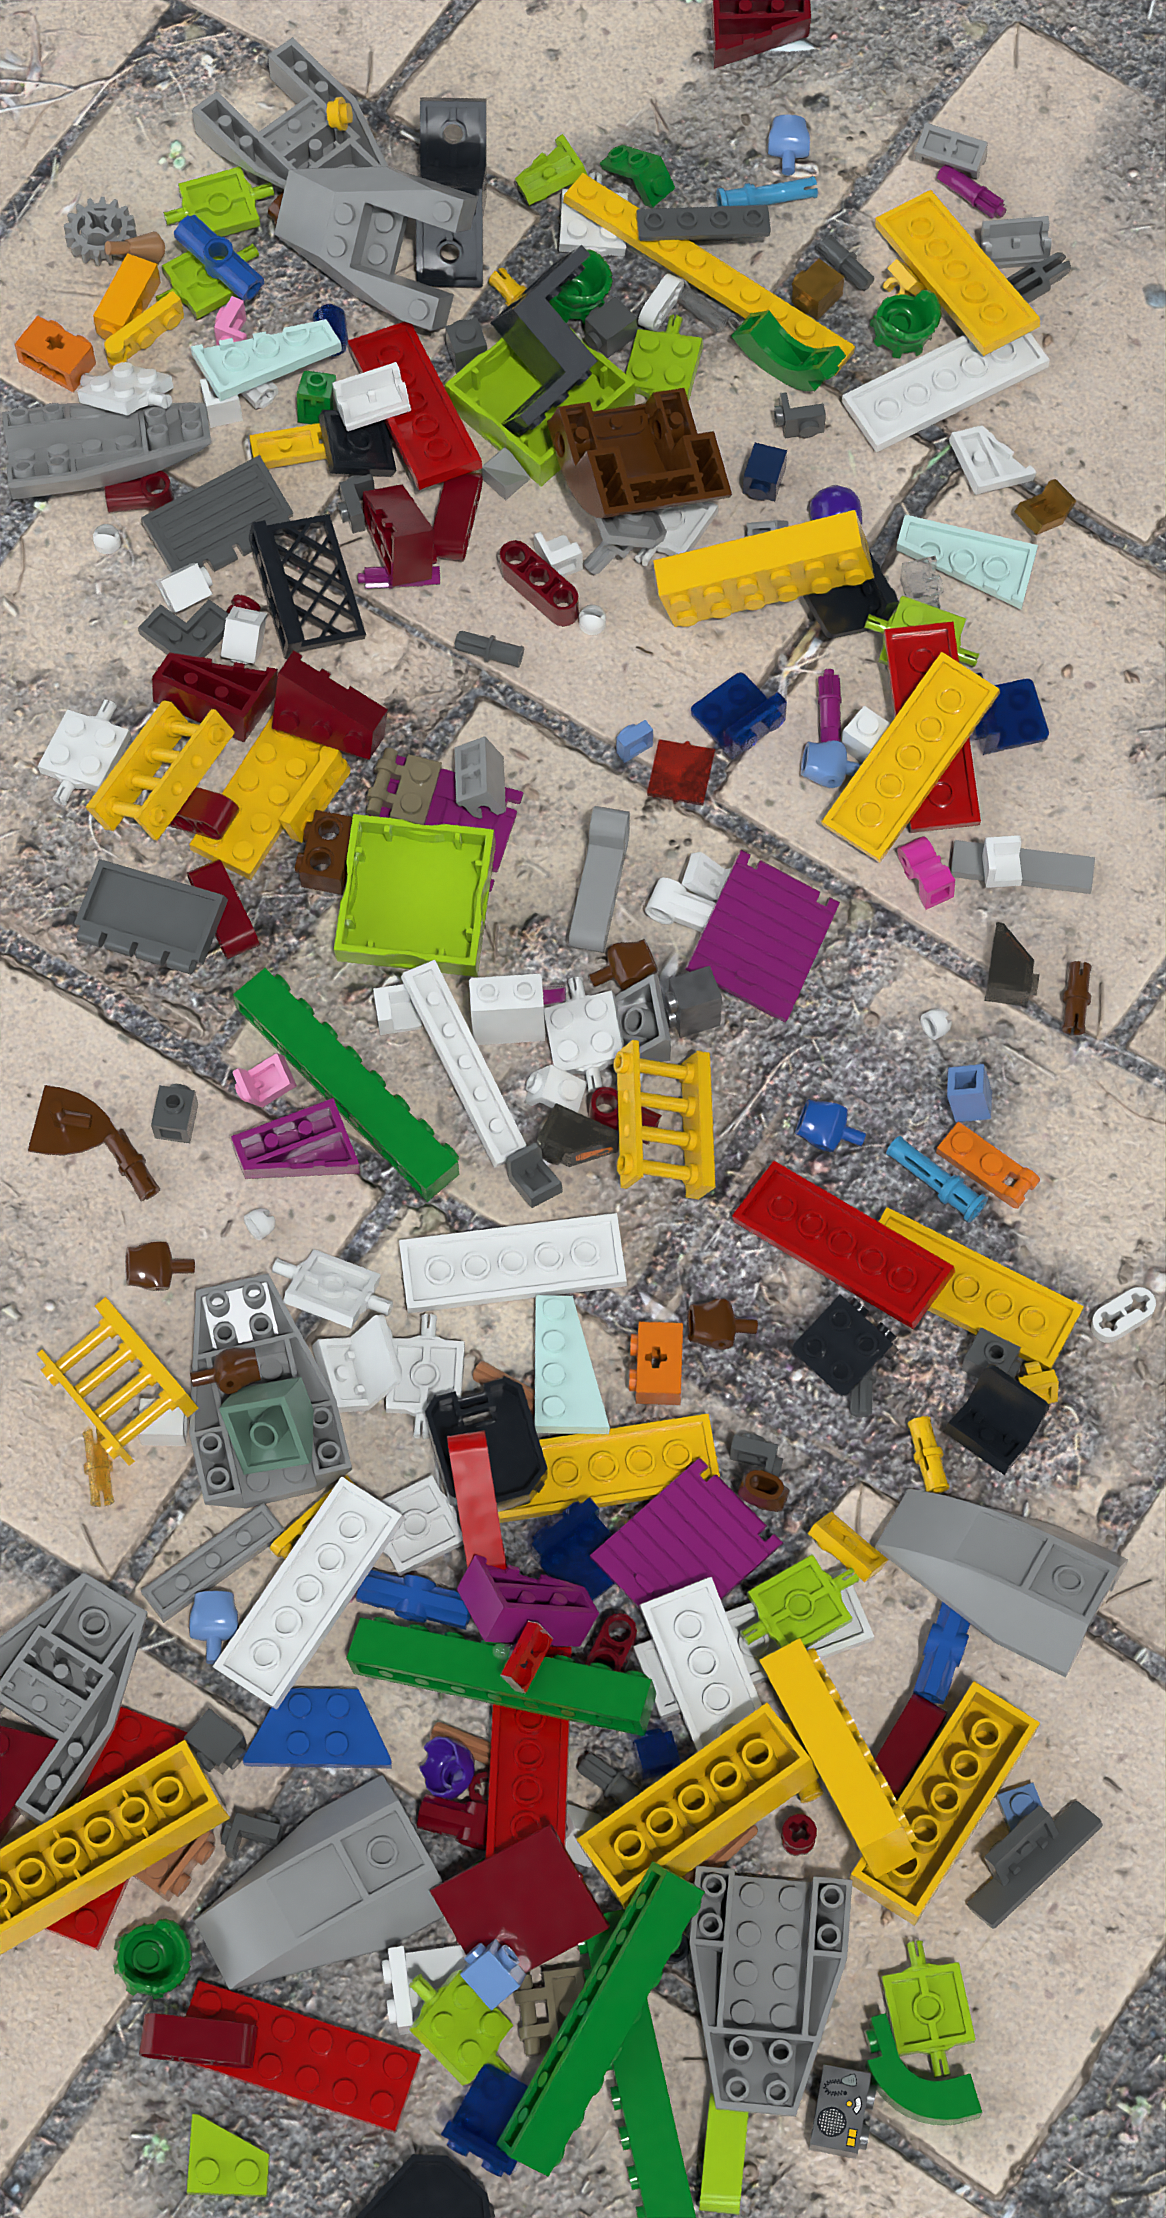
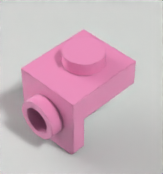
(230, 321)
(264, 1081)

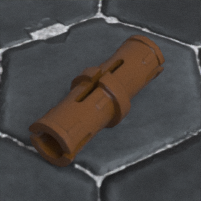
(1077, 998)
(131, 1165)

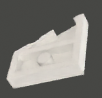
(987, 461)

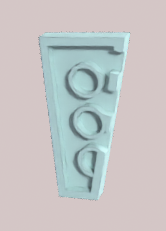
(252, 362)
(974, 557)
(564, 1376)

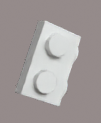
(361, 1366)
(403, 1967)

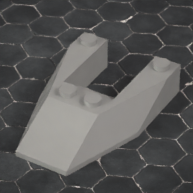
(297, 137)
(354, 229)
(68, 1678)

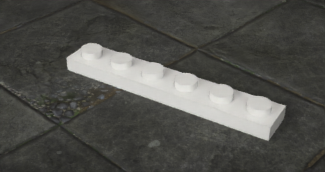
(463, 1062)

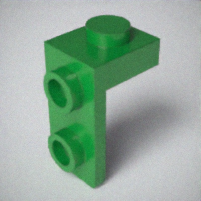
(644, 168)

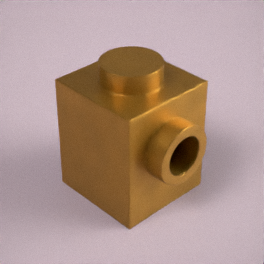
(817, 289)

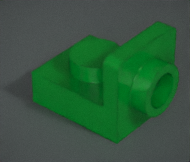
(314, 395)

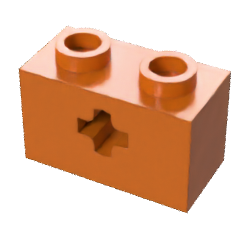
(55, 353)
(660, 1342)

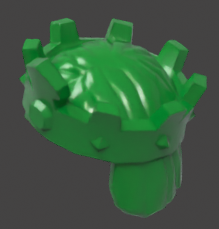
(585, 290)
(906, 322)
(153, 1958)

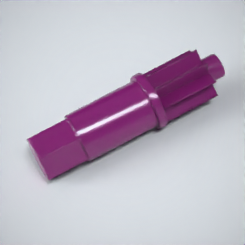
(977, 195)
(377, 578)
(829, 703)

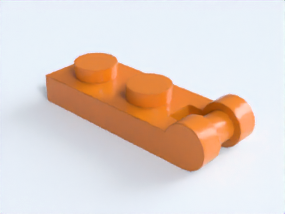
(987, 1165)

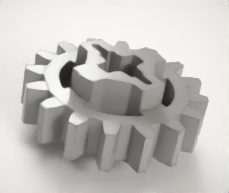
(100, 224)

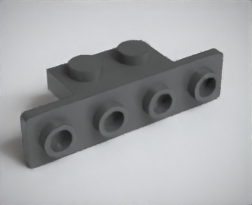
(703, 223)
(1030, 1857)

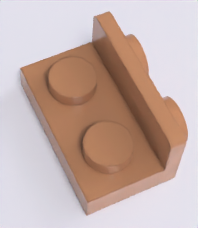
(171, 1873)

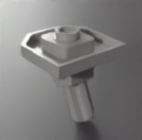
(624, 533)

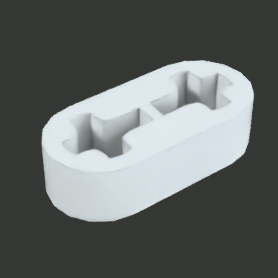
(661, 302)
(1127, 1322)

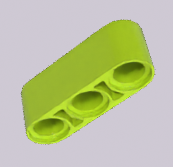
(723, 2160)

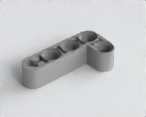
(600, 878)

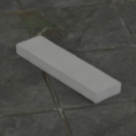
(1038, 867)
(213, 1562)

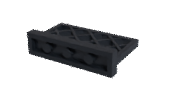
(277, 583)

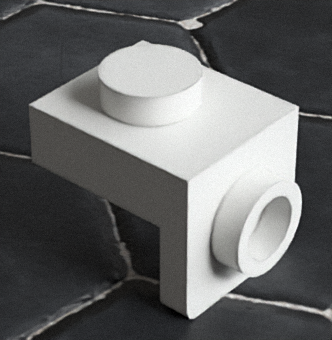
(705, 876)
(555, 1086)

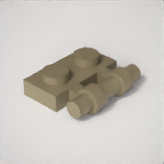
(415, 790)
(559, 1992)

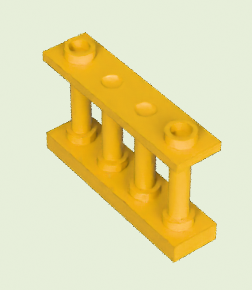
(143, 759)
(694, 1107)
(150, 1373)

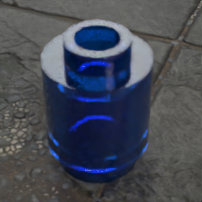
(337, 319)

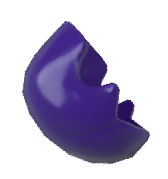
(834, 501)
(448, 1767)

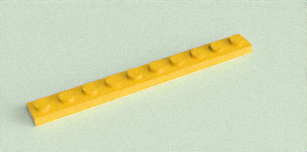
(699, 266)

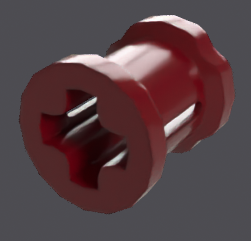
(802, 1846)

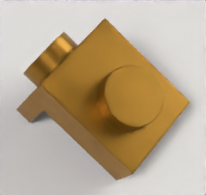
(1046, 509)

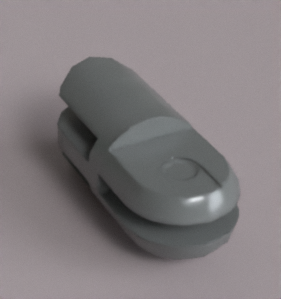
(1038, 277)

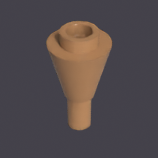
(146, 246)

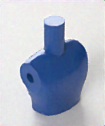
(825, 1125)

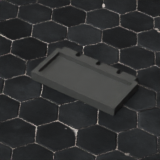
(217, 517)
(151, 914)

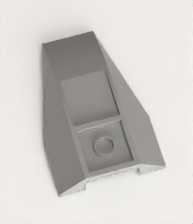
(91, 448)
(254, 1316)
(1004, 1573)
(326, 1893)
(766, 1982)

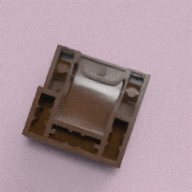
(637, 456)

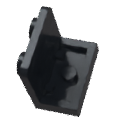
(847, 607)
(844, 1345)
(998, 1419)

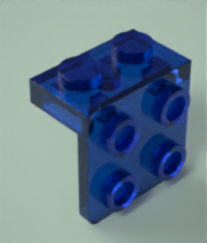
(739, 714)
(1012, 719)
(567, 1546)
(484, 2117)

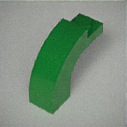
(783, 356)
(922, 2100)

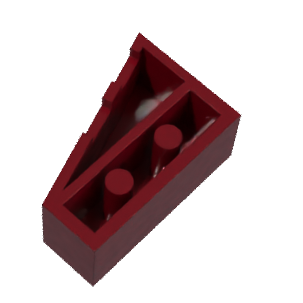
(756, 26)
(400, 534)
(200, 685)
(325, 711)
(19, 1761)

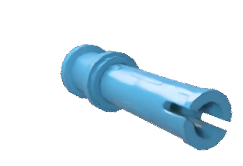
(767, 194)
(950, 1188)

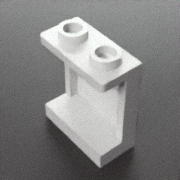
(507, 1009)

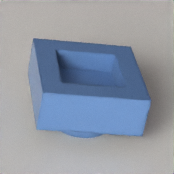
(634, 740)
(1017, 1804)

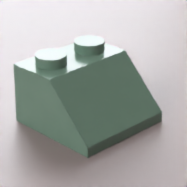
(270, 1425)

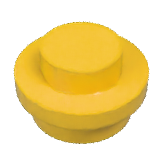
(339, 114)

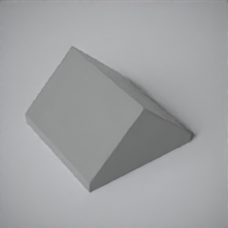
(645, 1019)

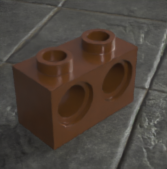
(325, 851)

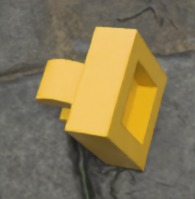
(904, 278)
(1041, 1383)

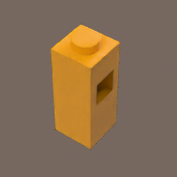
(127, 295)

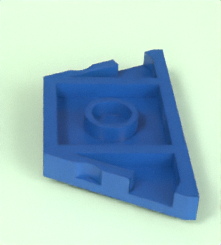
(319, 1731)

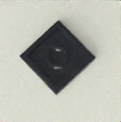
(358, 450)

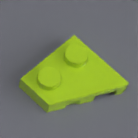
(550, 172)
(224, 2163)

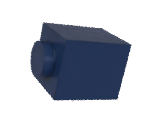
(764, 472)

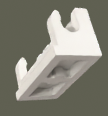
(371, 396)

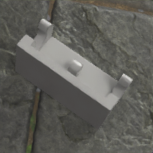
(951, 149)
(1016, 241)
(480, 777)

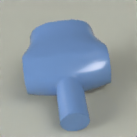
(789, 141)
(827, 763)
(213, 1621)

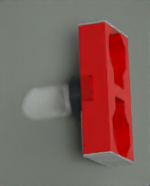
(524, 1656)

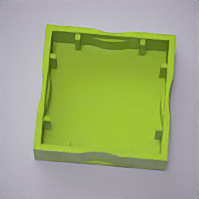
(501, 382)
(415, 895)

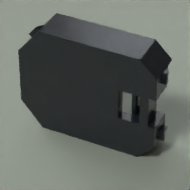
(511, 1439)
(429, 2189)

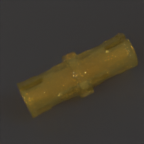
(98, 1469)

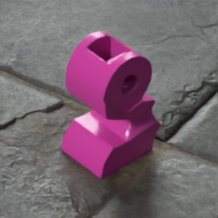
(934, 879)

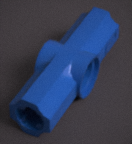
(231, 270)
(414, 1599)
(942, 1655)

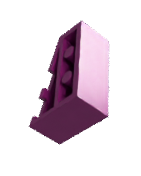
(297, 1145)
(506, 1601)

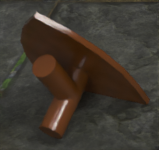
(68, 1123)

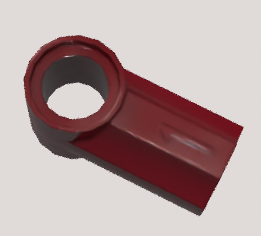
(138, 493)
(609, 1096)
(456, 1820)

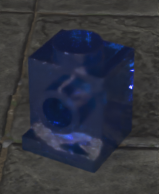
(656, 1753)

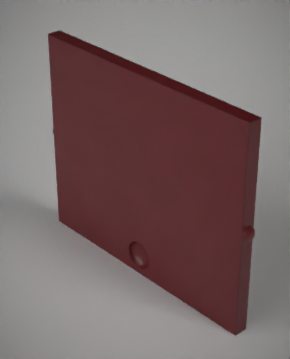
(524, 1900)

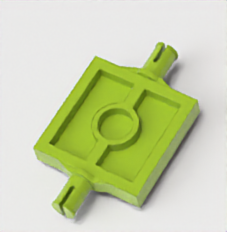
(221, 202)
(195, 286)
(664, 359)
(913, 613)
(800, 1604)
(928, 2009)
(459, 2027)

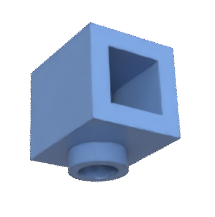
(969, 1093)
(493, 1972)

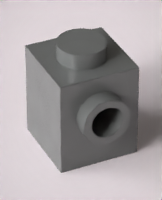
(610, 327)
(464, 342)
(174, 1113)
(991, 1349)
(216, 1743)

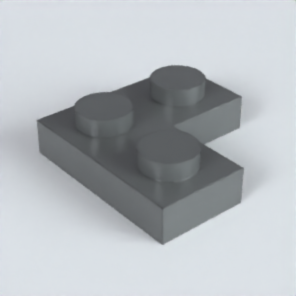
(192, 638)

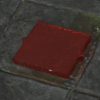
(681, 772)

